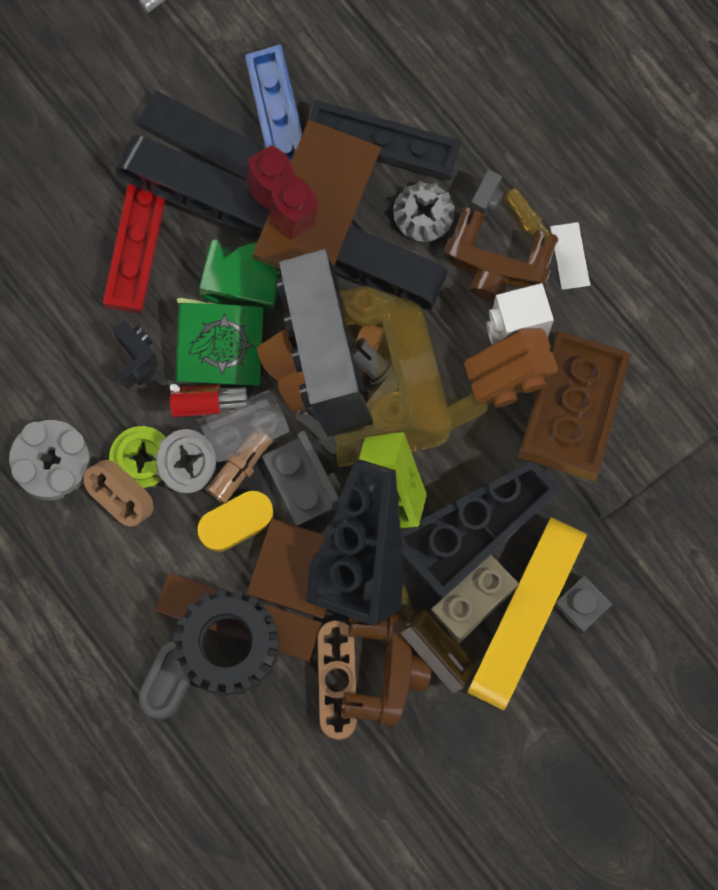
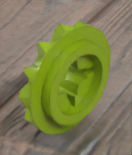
(129, 444)

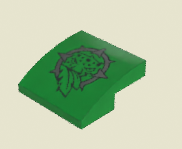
(218, 344)

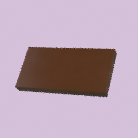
(338, 173)
(576, 407)

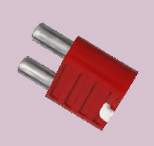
(205, 399)

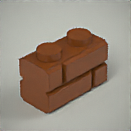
(511, 366)

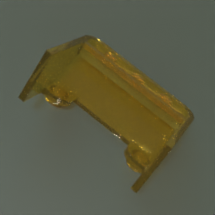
(420, 404)

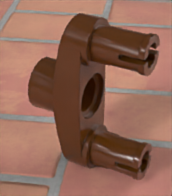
(494, 271)
(400, 673)

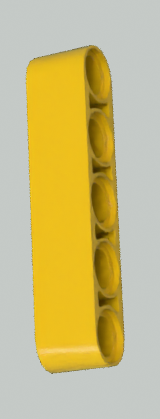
(527, 614)

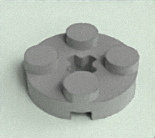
(29, 470)

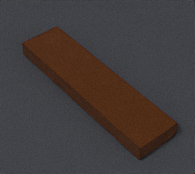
(295, 632)

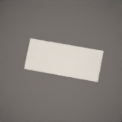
(570, 256)

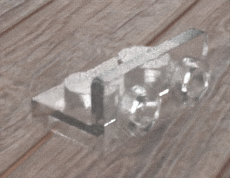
(244, 427)

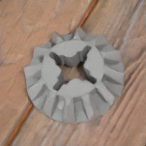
(421, 227)
(199, 469)

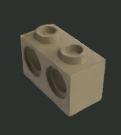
(474, 599)

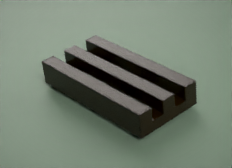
(439, 649)

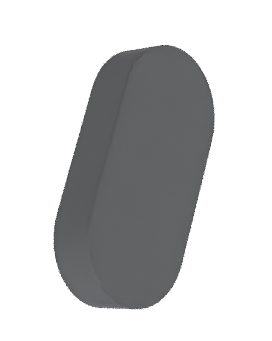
(164, 685)

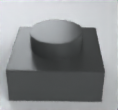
(488, 194)
(583, 604)

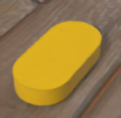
(235, 521)

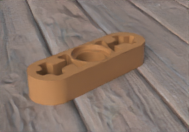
(325, 650)

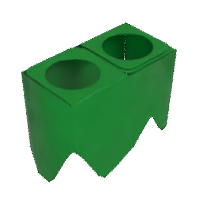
(238, 278)

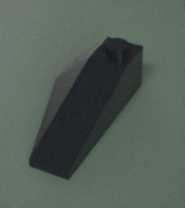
(362, 553)

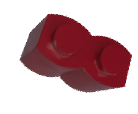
(276, 187)

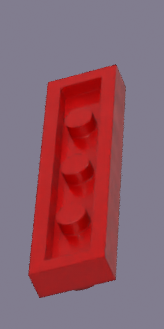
(134, 251)

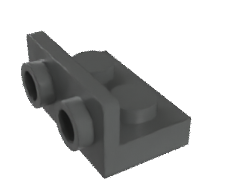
(302, 479)

